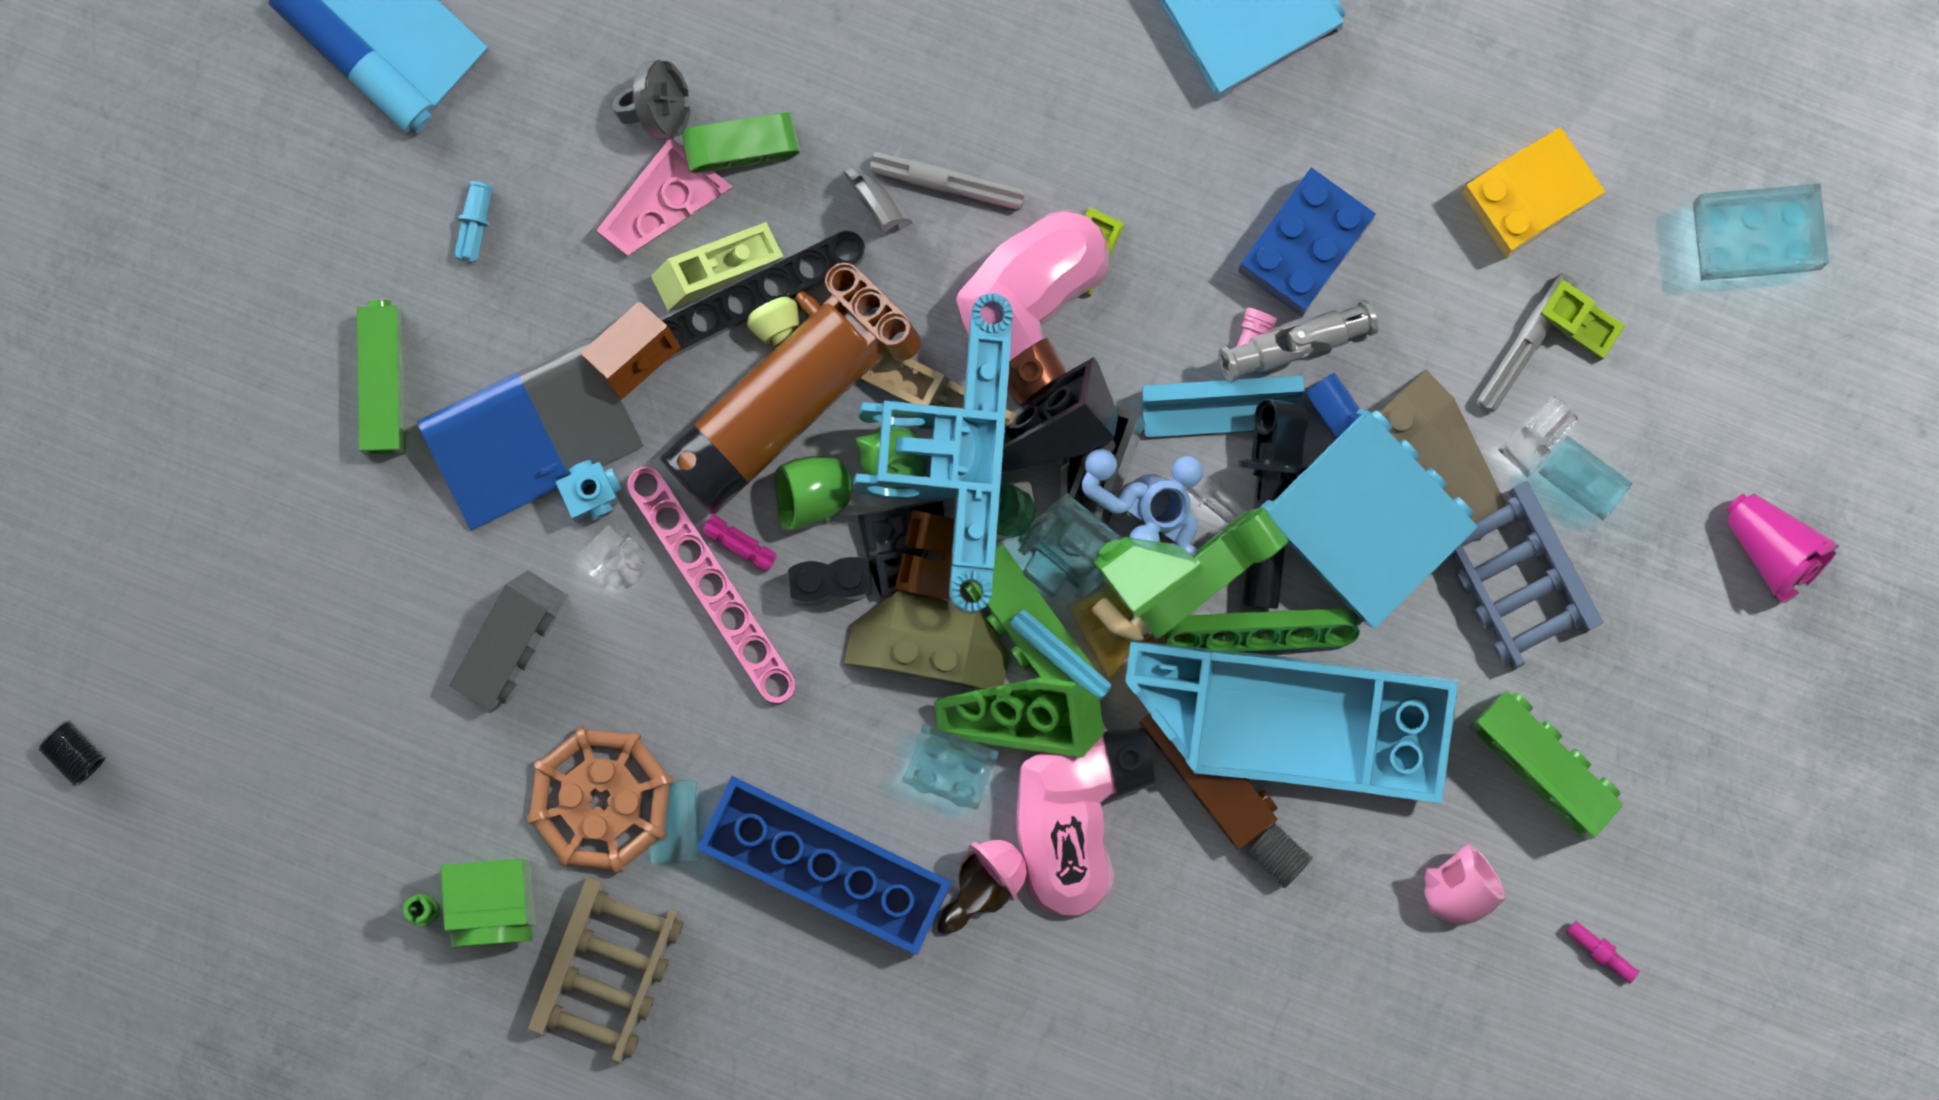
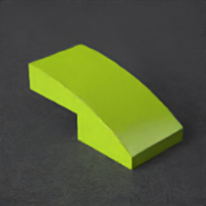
(1582, 320)

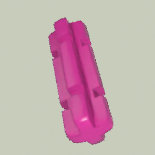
(740, 543)

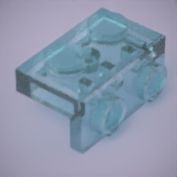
(950, 767)

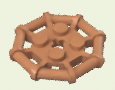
(576, 799)

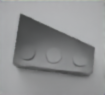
(1122, 446)
(508, 640)

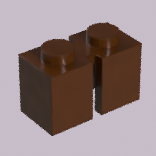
(924, 574)

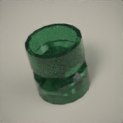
(1015, 511)

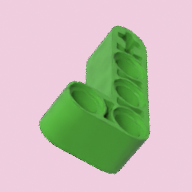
(1224, 557)

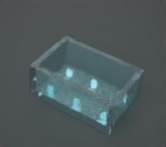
(1760, 232)

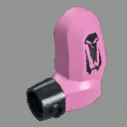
(1064, 820)

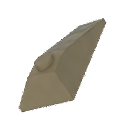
(1437, 430)

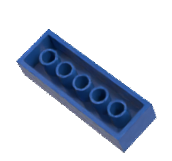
(824, 865)

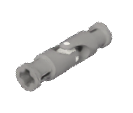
(1317, 335)

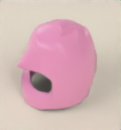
(1463, 888)

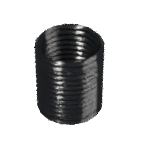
(72, 752)

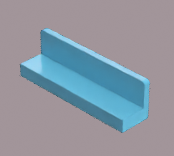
(1212, 405)

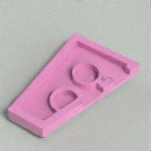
(660, 199)

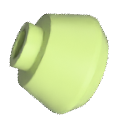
(774, 320)

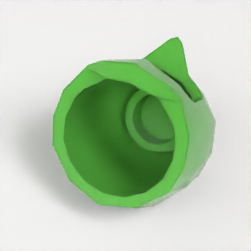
(898, 463)
(816, 487)

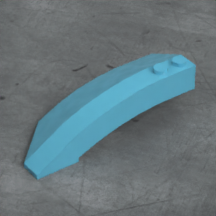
(1299, 719)

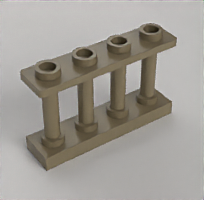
(580, 939)

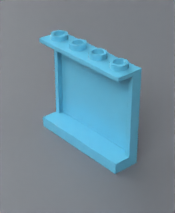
(1247, 36)
(1371, 518)

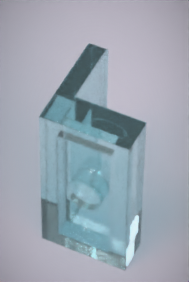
(680, 825)

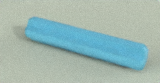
(1059, 654)

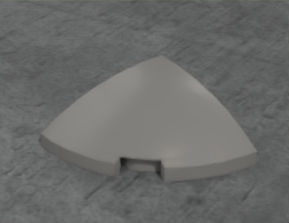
(879, 200)

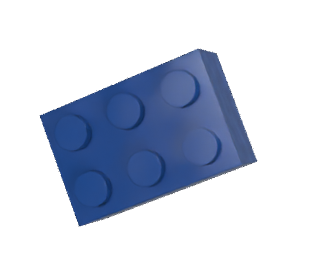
(1306, 242)

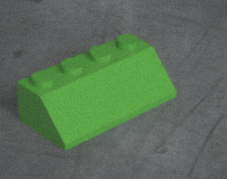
(1546, 765)

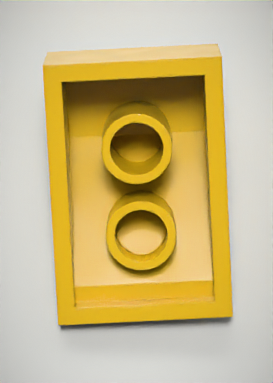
(1532, 191)

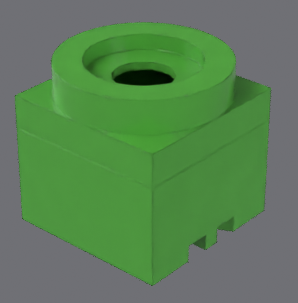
(488, 902)

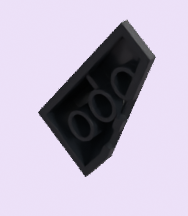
(1064, 423)

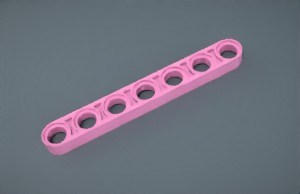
(696, 571)

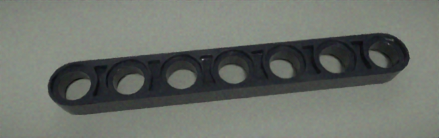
(754, 287)

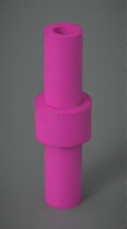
(1602, 951)

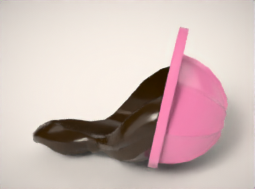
(987, 881)

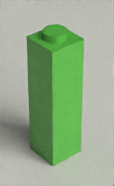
(380, 378)

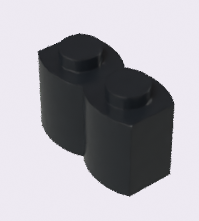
(842, 579)

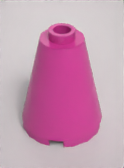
(1779, 544)

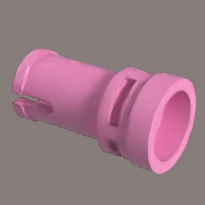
(1255, 324)

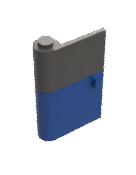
(527, 434)

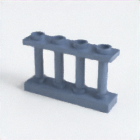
(1559, 578)

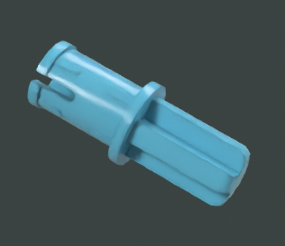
(473, 221)

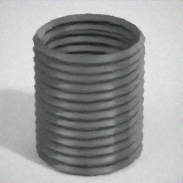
(1279, 855)

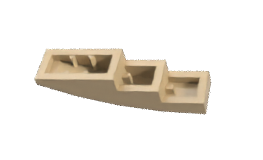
(918, 384)

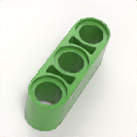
(740, 142)

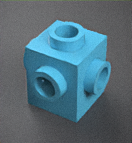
(574, 489)

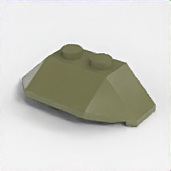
(928, 642)

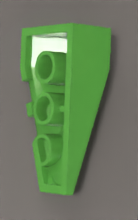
(1027, 716)

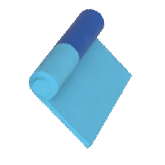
(391, 50)

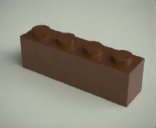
(1228, 800)

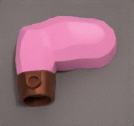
(1038, 275)

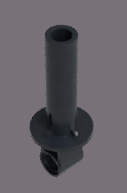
(1275, 461)

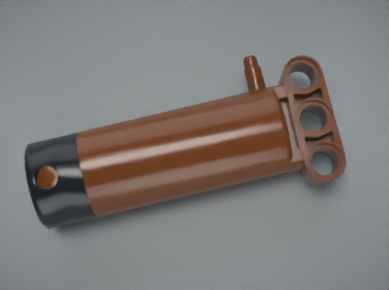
(790, 387)

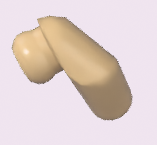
(1117, 622)

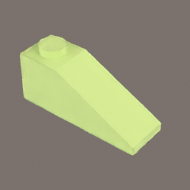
(715, 265)

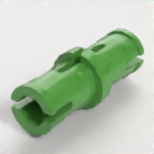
(427, 917)

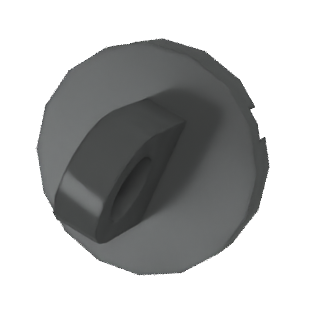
(655, 100)

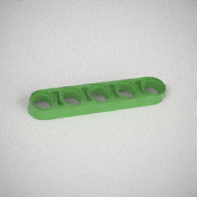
(1277, 638)

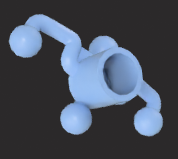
(1136, 497)

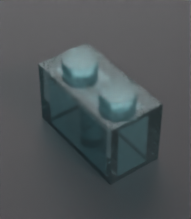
(1585, 478)

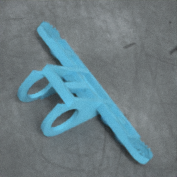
(963, 452)

